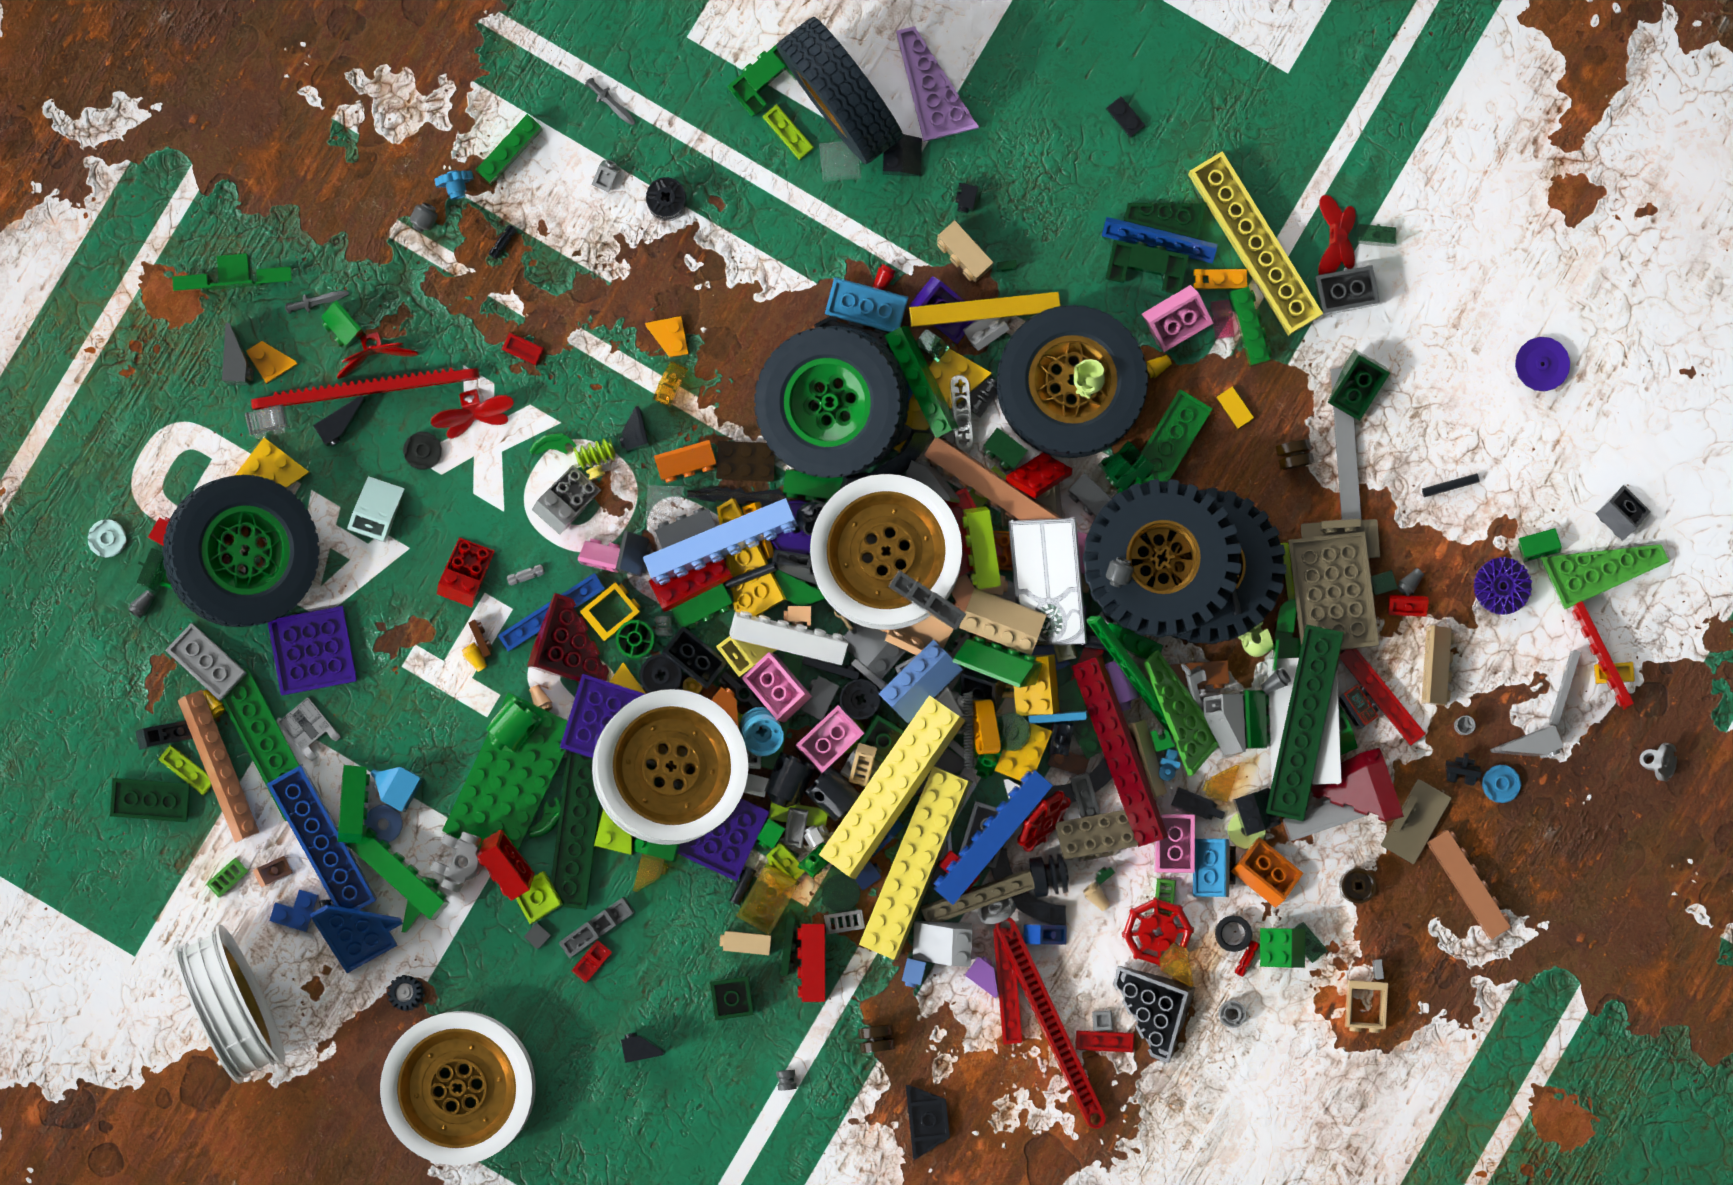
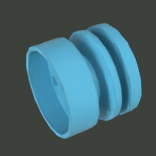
(763, 741)

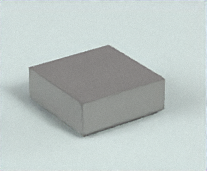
(1378, 969)
(1102, 1020)

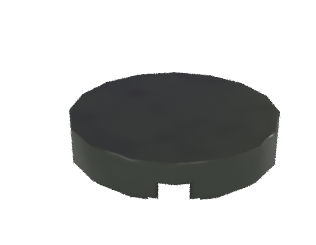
(422, 450)

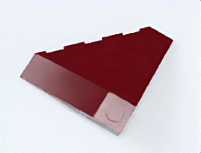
(564, 645)
(1364, 786)

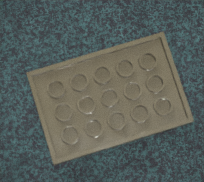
(1335, 587)

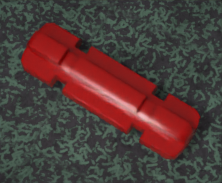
(1247, 958)

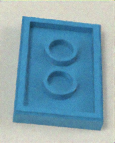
(1211, 868)

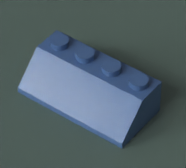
(920, 678)

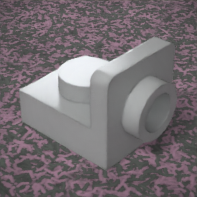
(605, 175)

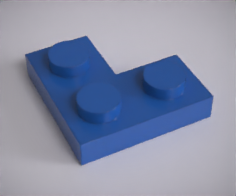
(295, 917)

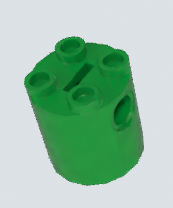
(637, 630)
(512, 725)

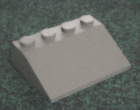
(1540, 743)

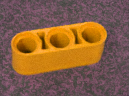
(985, 727)

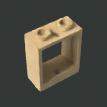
(746, 942)
(1373, 1027)

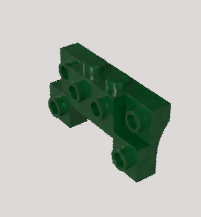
(1148, 260)
(1120, 469)

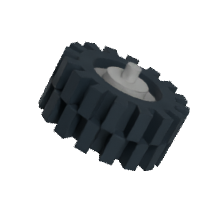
(406, 993)

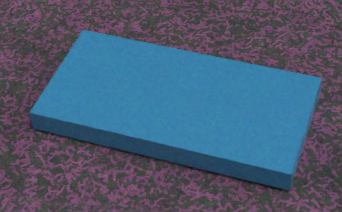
(866, 305)

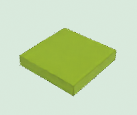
(540, 898)

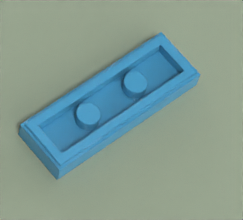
(1059, 716)

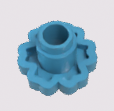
(454, 183)

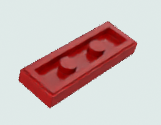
(1104, 1041)

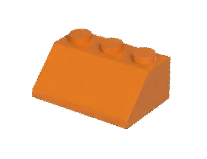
(685, 461)
(1267, 872)

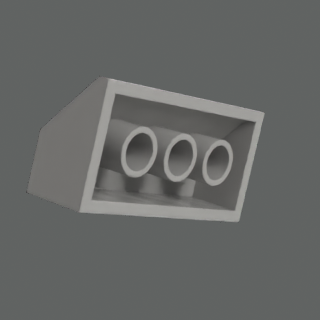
(1319, 819)

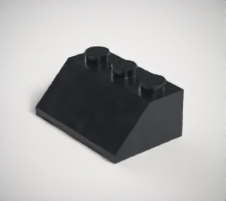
(694, 657)

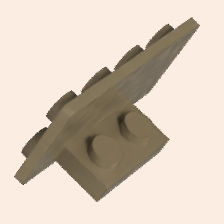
(1346, 526)
(1421, 814)
(1095, 836)

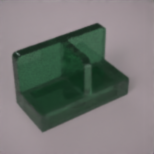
(1376, 235)
(152, 570)
(1313, 946)

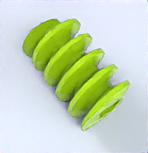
(595, 453)

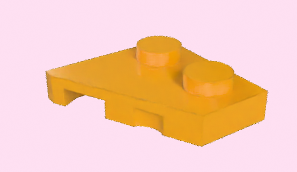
(669, 335)
(270, 361)

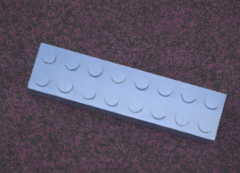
(720, 541)

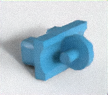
(1169, 765)

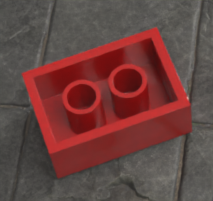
(505, 865)

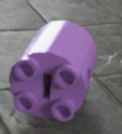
(1122, 686)

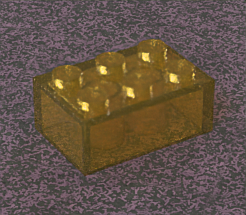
(768, 899)

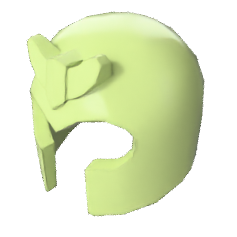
(1089, 377)
(1256, 641)

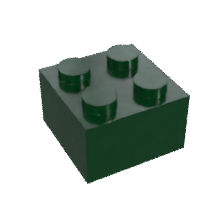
(1004, 450)
(882, 735)
(731, 998)

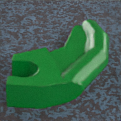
(552, 441)
(549, 820)

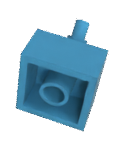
(397, 786)

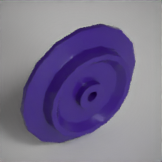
(1554, 359)

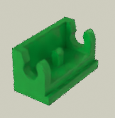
(1539, 545)
(1162, 742)

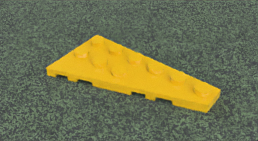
(758, 594)

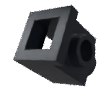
(966, 197)

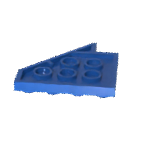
(355, 934)

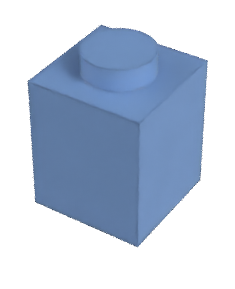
(913, 972)

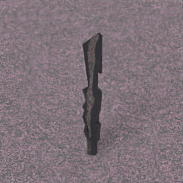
(764, 497)

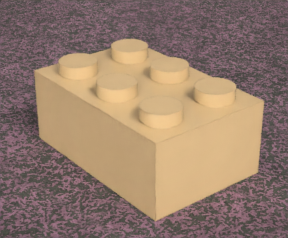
(964, 252)

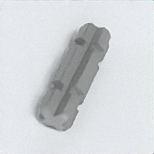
(525, 575)

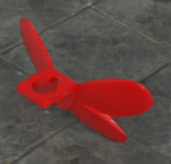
(1339, 245)
(358, 358)
(461, 419)

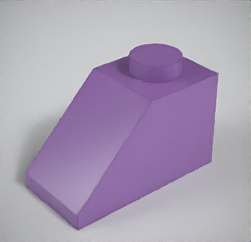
(983, 975)

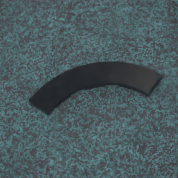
(910, 451)
(1099, 778)
(1025, 901)

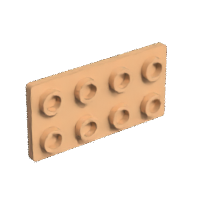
(919, 635)

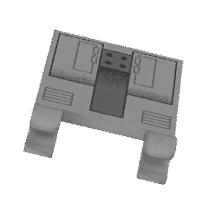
(306, 725)

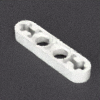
(961, 412)

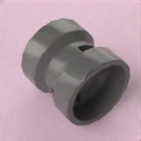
(786, 1080)

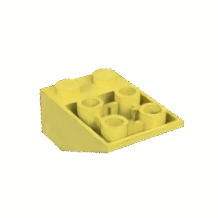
(741, 654)

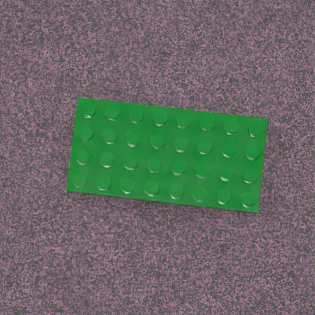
(509, 786)

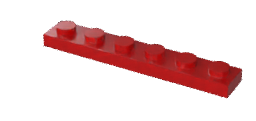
(1605, 662)
(1382, 695)
(1007, 994)

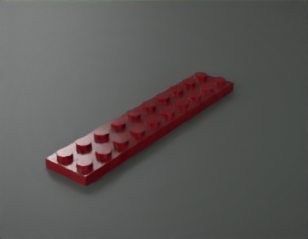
(1119, 751)

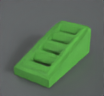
(1165, 882)
(219, 893)

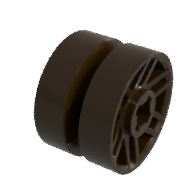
(1295, 454)
(1367, 884)
(876, 1038)

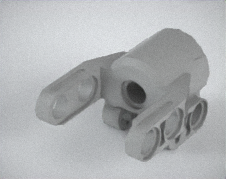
(456, 876)

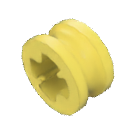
(595, 472)

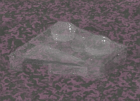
(661, 502)

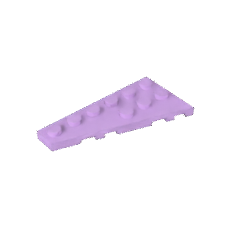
(934, 97)

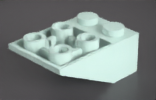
(376, 509)

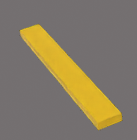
(983, 309)

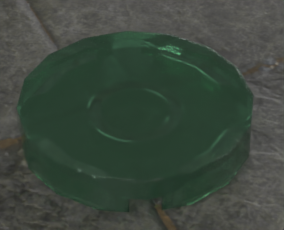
(1013, 731)
(841, 893)

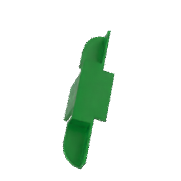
(232, 273)
(1284, 643)

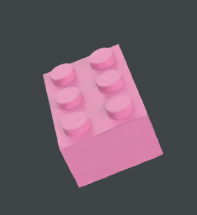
(1177, 318)
(776, 687)
(1176, 851)

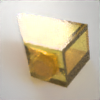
(670, 384)
(1221, 784)
(649, 871)
(1177, 964)

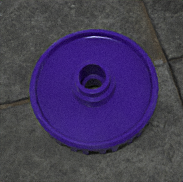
(793, 541)
(1488, 588)

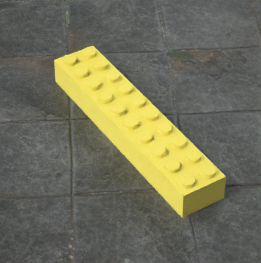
(1255, 243)
(892, 787)
(915, 863)

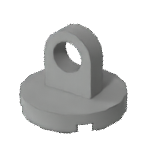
(1663, 763)

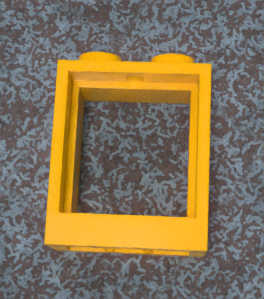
(593, 621)

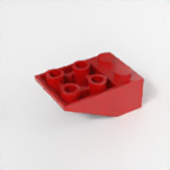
(465, 572)

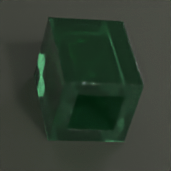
(932, 345)
(1383, 583)

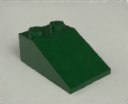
(1358, 384)

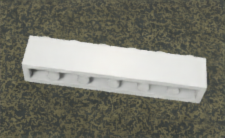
(788, 638)

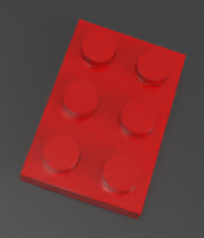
(1039, 475)

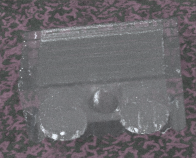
(266, 421)

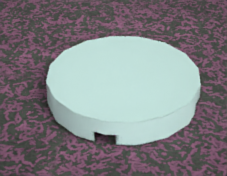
(107, 538)

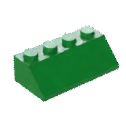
(998, 662)

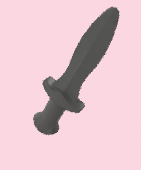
(603, 95)
(308, 303)

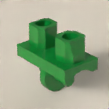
(986, 764)
(814, 862)

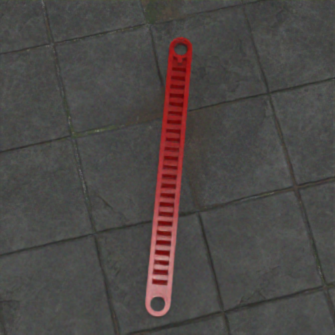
(365, 388)
(1050, 1023)

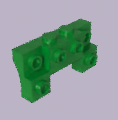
(756, 78)

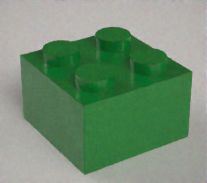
(1282, 947)

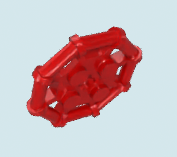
(1042, 821)
(1153, 921)

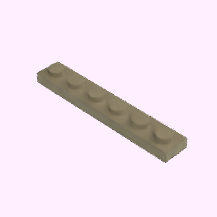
(980, 896)

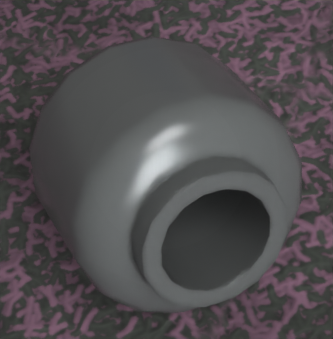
(423, 217)
(1119, 572)

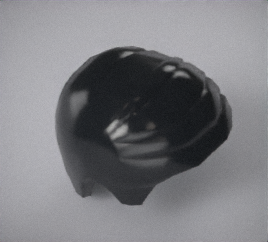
(807, 516)

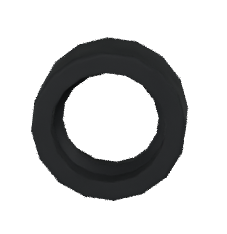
(1247, 938)

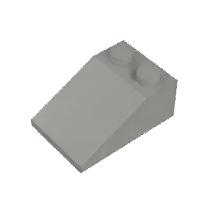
(943, 943)

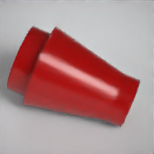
(883, 277)

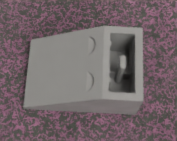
(565, 499)
(1227, 722)

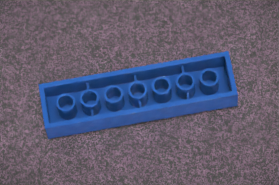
(992, 837)
(318, 838)

